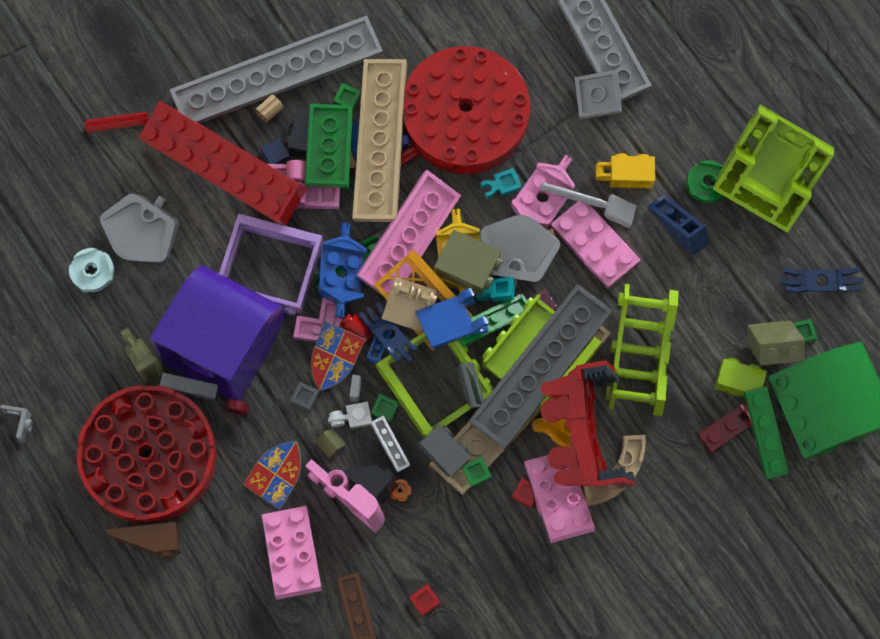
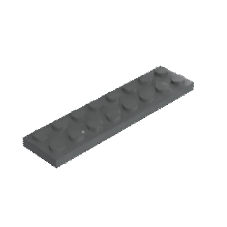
(542, 361)

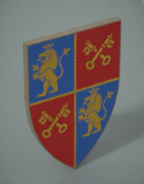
(334, 355)
(276, 473)

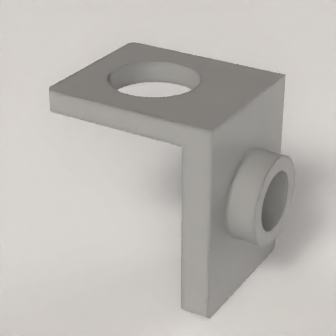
(25, 423)

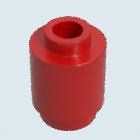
(356, 326)

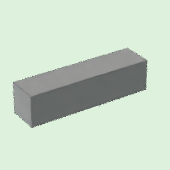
(189, 386)

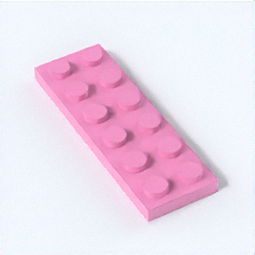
(413, 229)

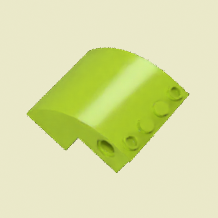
(773, 168)

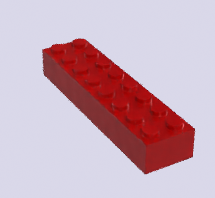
(222, 163)

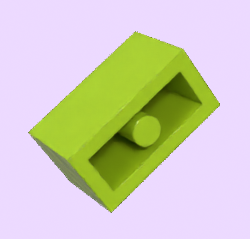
(738, 377)

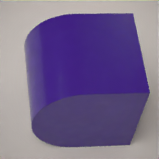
(217, 332)

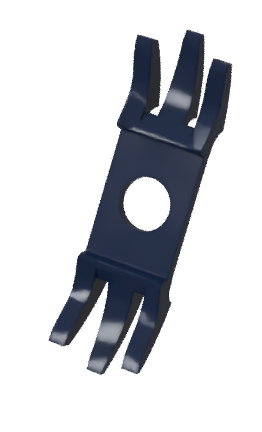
(808, 283)
(381, 327)

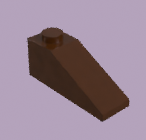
(154, 538)

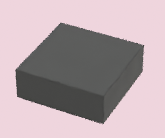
(304, 396)

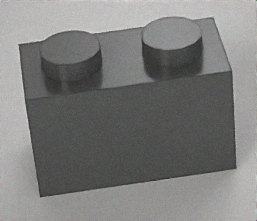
(444, 450)

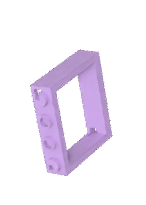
(279, 232)

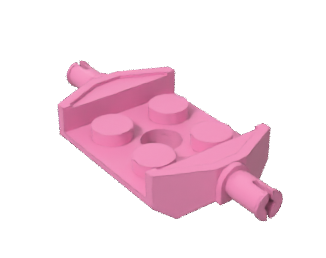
(526, 200)

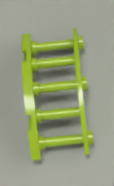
(662, 352)

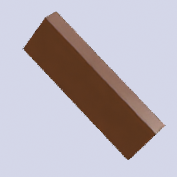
(355, 606)

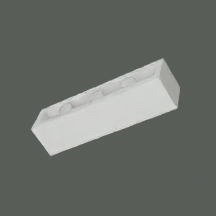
(390, 444)

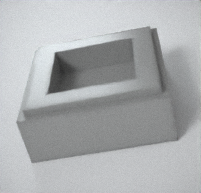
(355, 388)

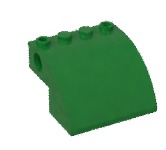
(830, 399)

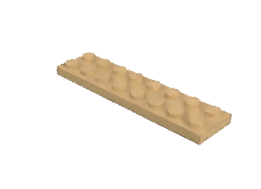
(380, 140)

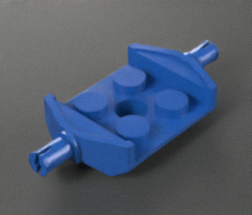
(348, 256)

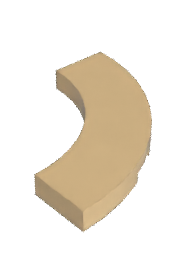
(630, 459)

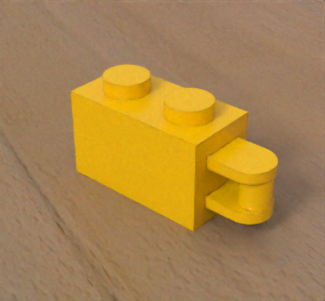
(628, 171)

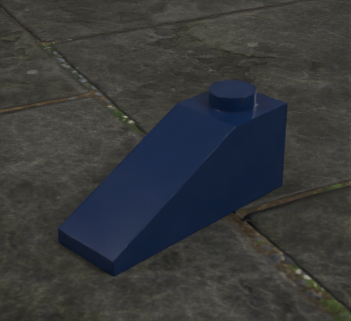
(680, 224)

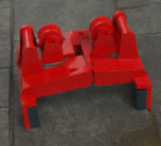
(574, 401)

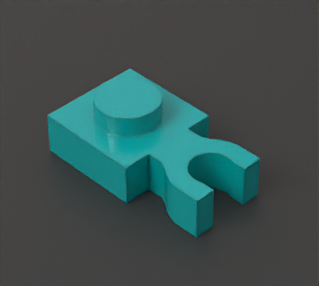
(504, 182)
(500, 290)

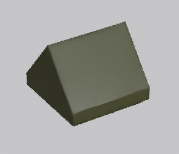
(330, 443)

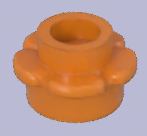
(406, 490)

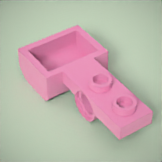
(358, 499)

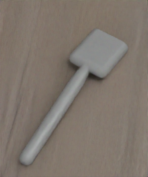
(616, 209)

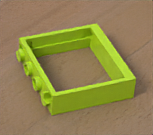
(405, 399)

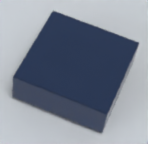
(275, 152)

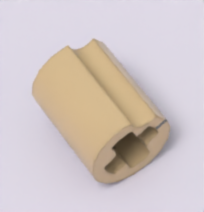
(269, 108)

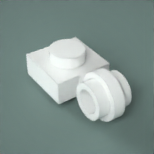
(357, 415)

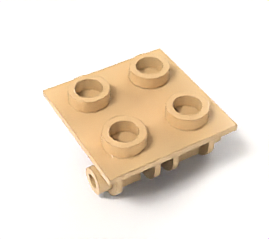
(405, 300)

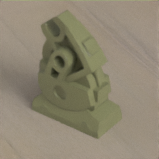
(142, 359)

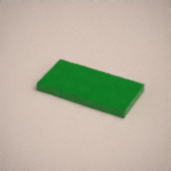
(329, 146)

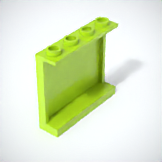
(521, 334)

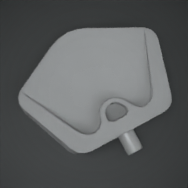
(140, 229)
(524, 247)

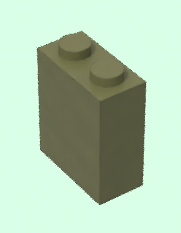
(468, 262)
(776, 342)

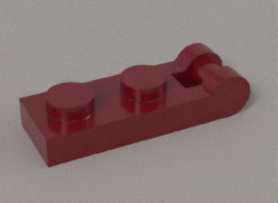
(725, 429)

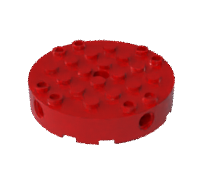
(461, 80)
(153, 486)

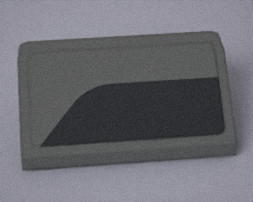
(471, 385)

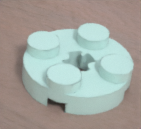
(98, 260)

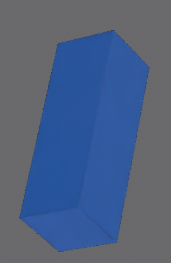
(377, 350)

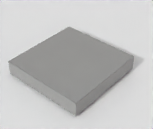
(598, 94)

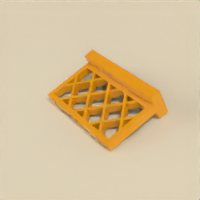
(425, 273)

